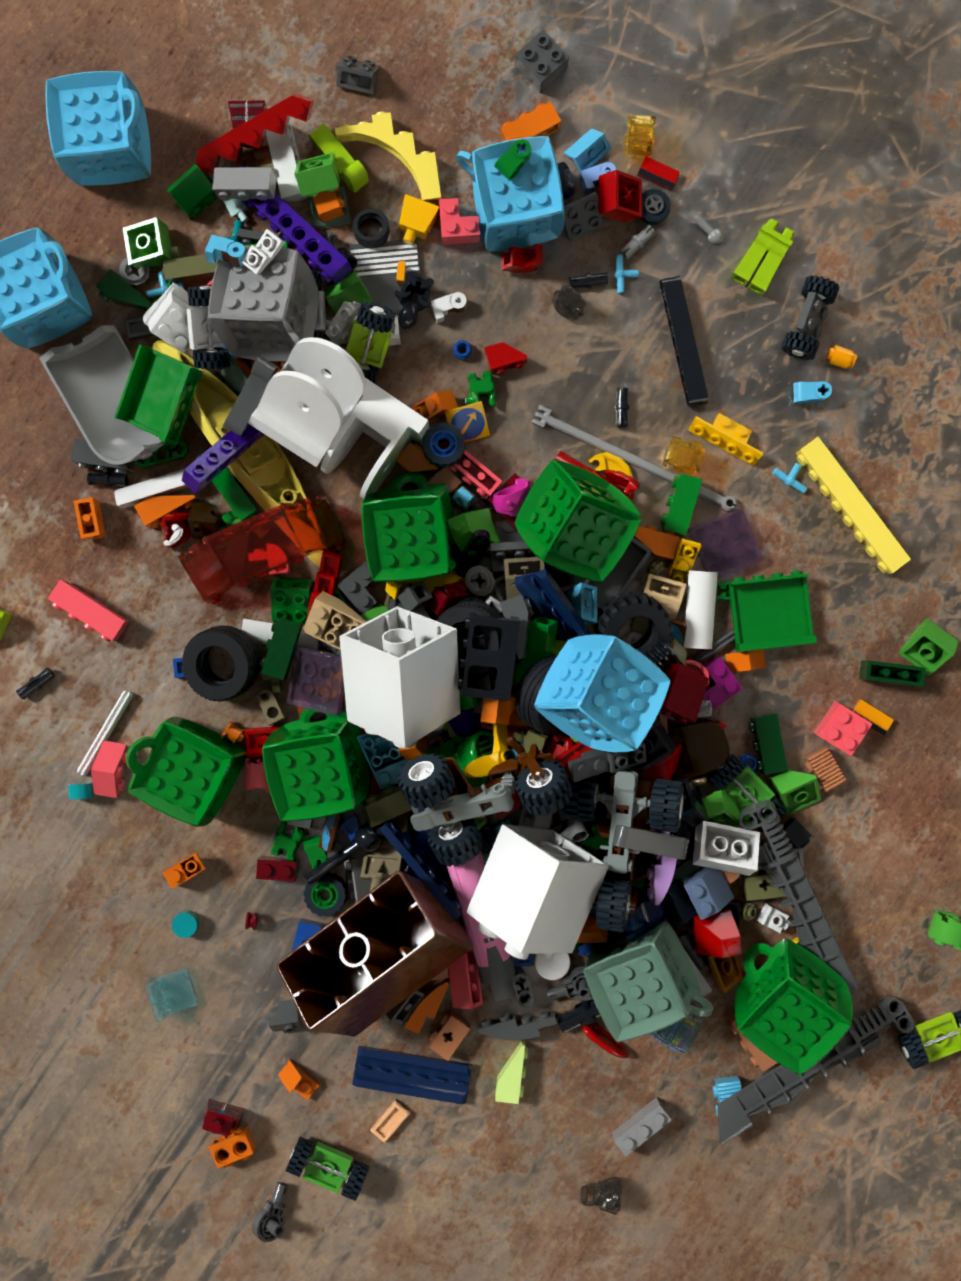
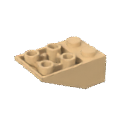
(666, 592)
(330, 619)

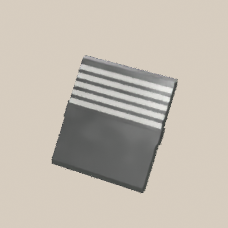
(379, 270)

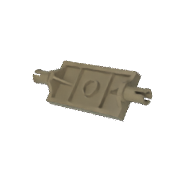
(385, 860)

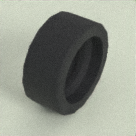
(369, 215)

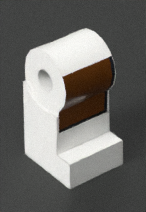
(448, 304)

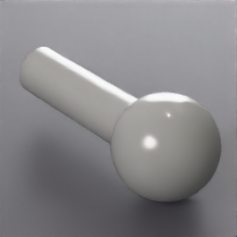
(714, 235)

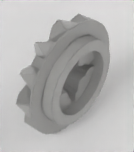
(125, 272)
(474, 586)

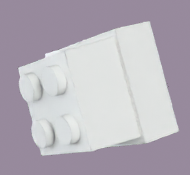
(169, 317)

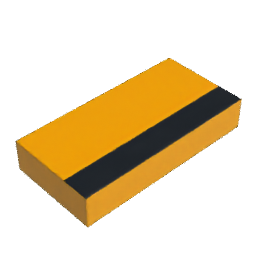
(879, 720)

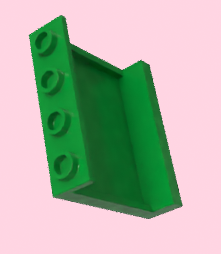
(158, 394)
(771, 611)

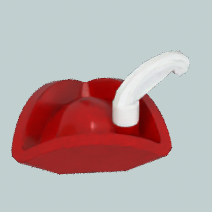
(175, 529)

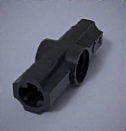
(582, 1014)

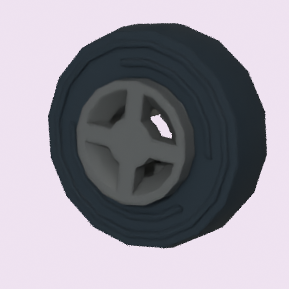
(567, 180)
(657, 200)

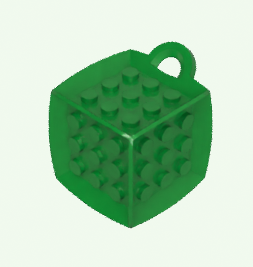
(577, 521)
(408, 531)
(316, 767)
(185, 771)
(792, 1005)

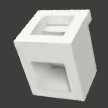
(767, 915)

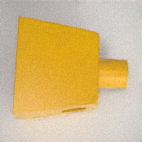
(417, 218)

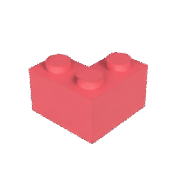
(455, 228)
(109, 769)

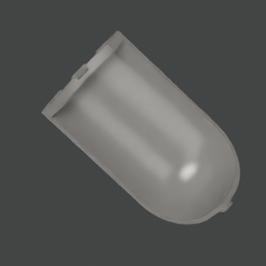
(91, 385)

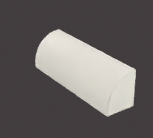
(285, 158)
(156, 486)
(700, 609)
(261, 632)

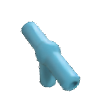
(620, 274)
(160, 291)
(790, 479)

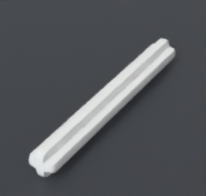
(105, 732)

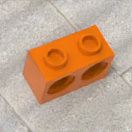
(231, 1145)

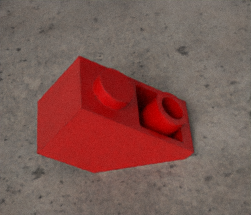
(503, 357)

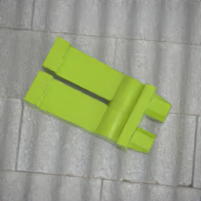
(767, 242)

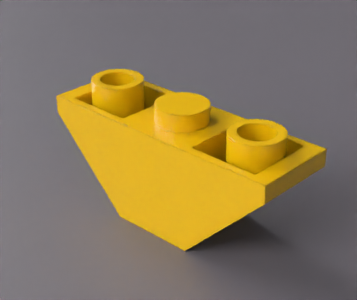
(683, 560)

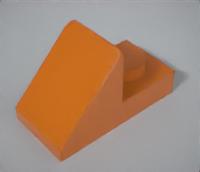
(298, 1079)

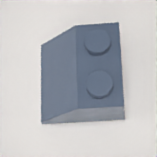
(707, 891)

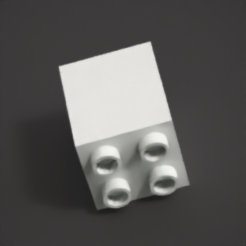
(400, 676)
(536, 891)

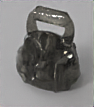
(568, 303)
(606, 1195)

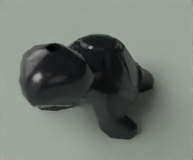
(414, 299)

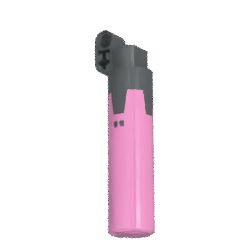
(491, 960)

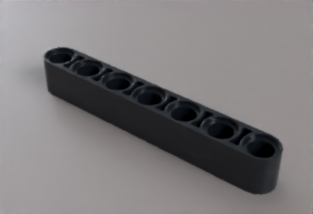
(683, 341)

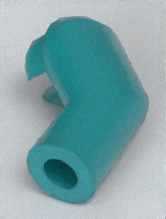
(238, 224)

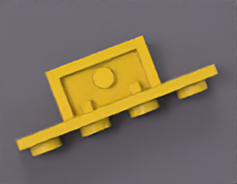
(727, 436)

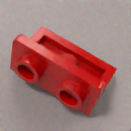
(255, 740)

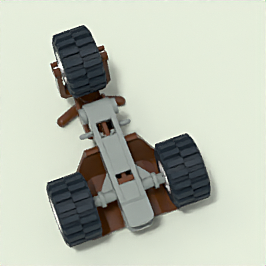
(452, 803)
(629, 803)

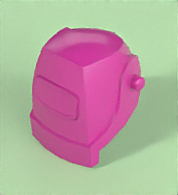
(510, 499)

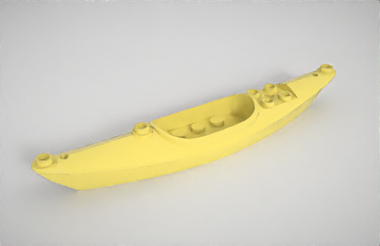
(262, 467)

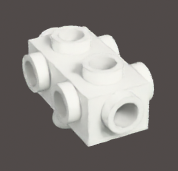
(341, 325)

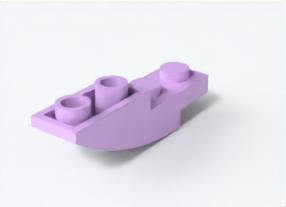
(660, 876)

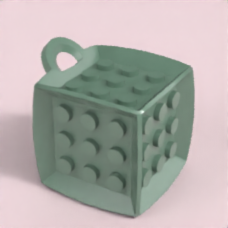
(644, 984)

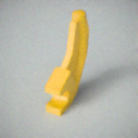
(611, 462)

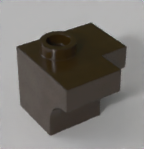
(202, 520)

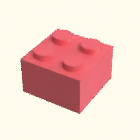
(843, 728)

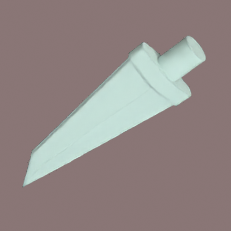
(235, 207)

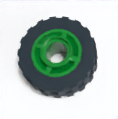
(320, 905)

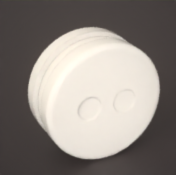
(553, 968)

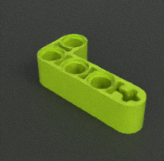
(349, 170)

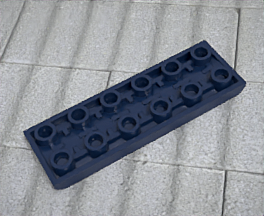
(551, 603)
(412, 1075)

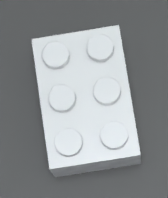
(726, 848)

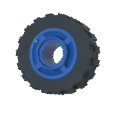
(446, 433)

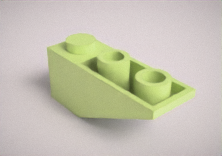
(509, 1079)

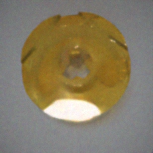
(640, 135)
(684, 456)

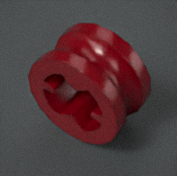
(251, 920)

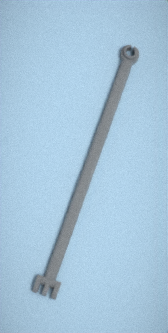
(626, 456)

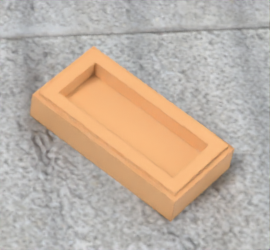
(390, 1121)

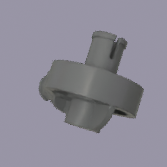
(573, 987)
(271, 1216)

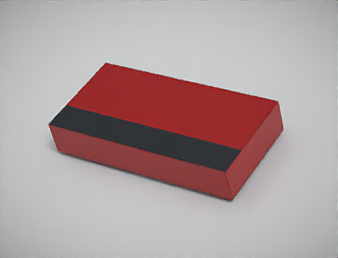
(658, 173)

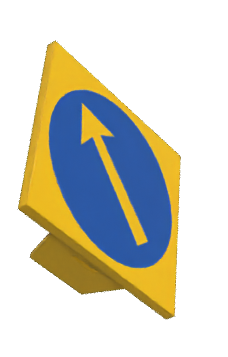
(469, 420)

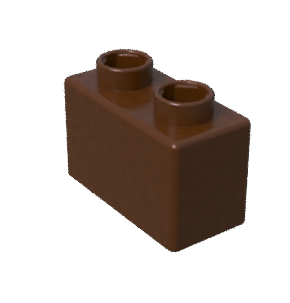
(372, 956)

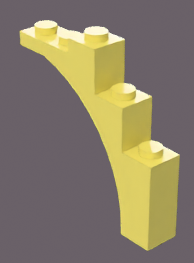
(401, 145)

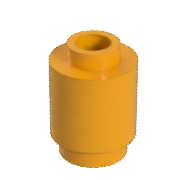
(841, 357)

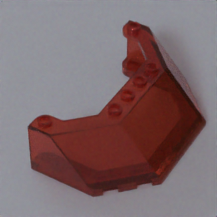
(262, 545)

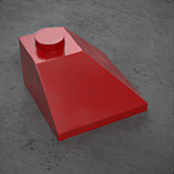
(665, 768)
(717, 935)

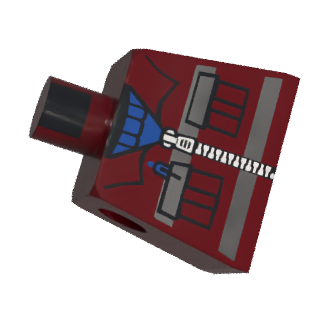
(245, 110)
(221, 1118)

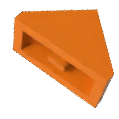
(745, 660)

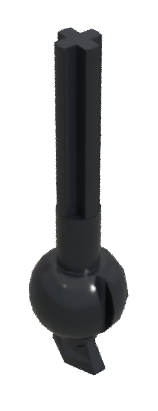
(367, 839)

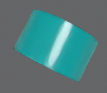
(80, 790)
(185, 924)

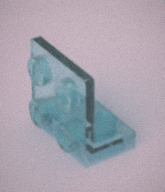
(171, 993)

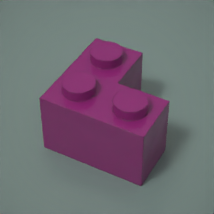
(723, 682)

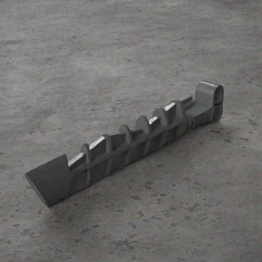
(788, 874)
(783, 1085)

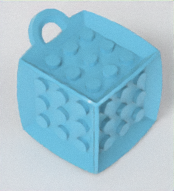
(98, 128)
(517, 210)
(38, 290)
(603, 693)

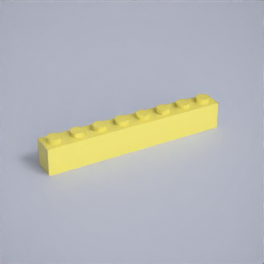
(852, 506)

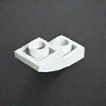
(263, 253)

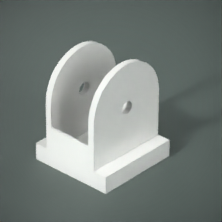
(305, 403)
(386, 422)

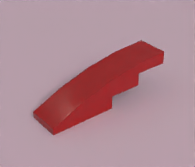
(327, 576)

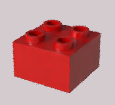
(620, 196)

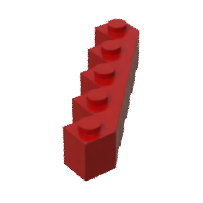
(253, 132)

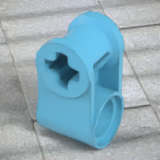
(808, 391)

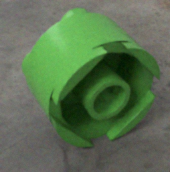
(945, 928)

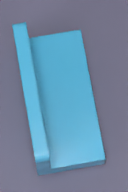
(588, 149)
(584, 601)

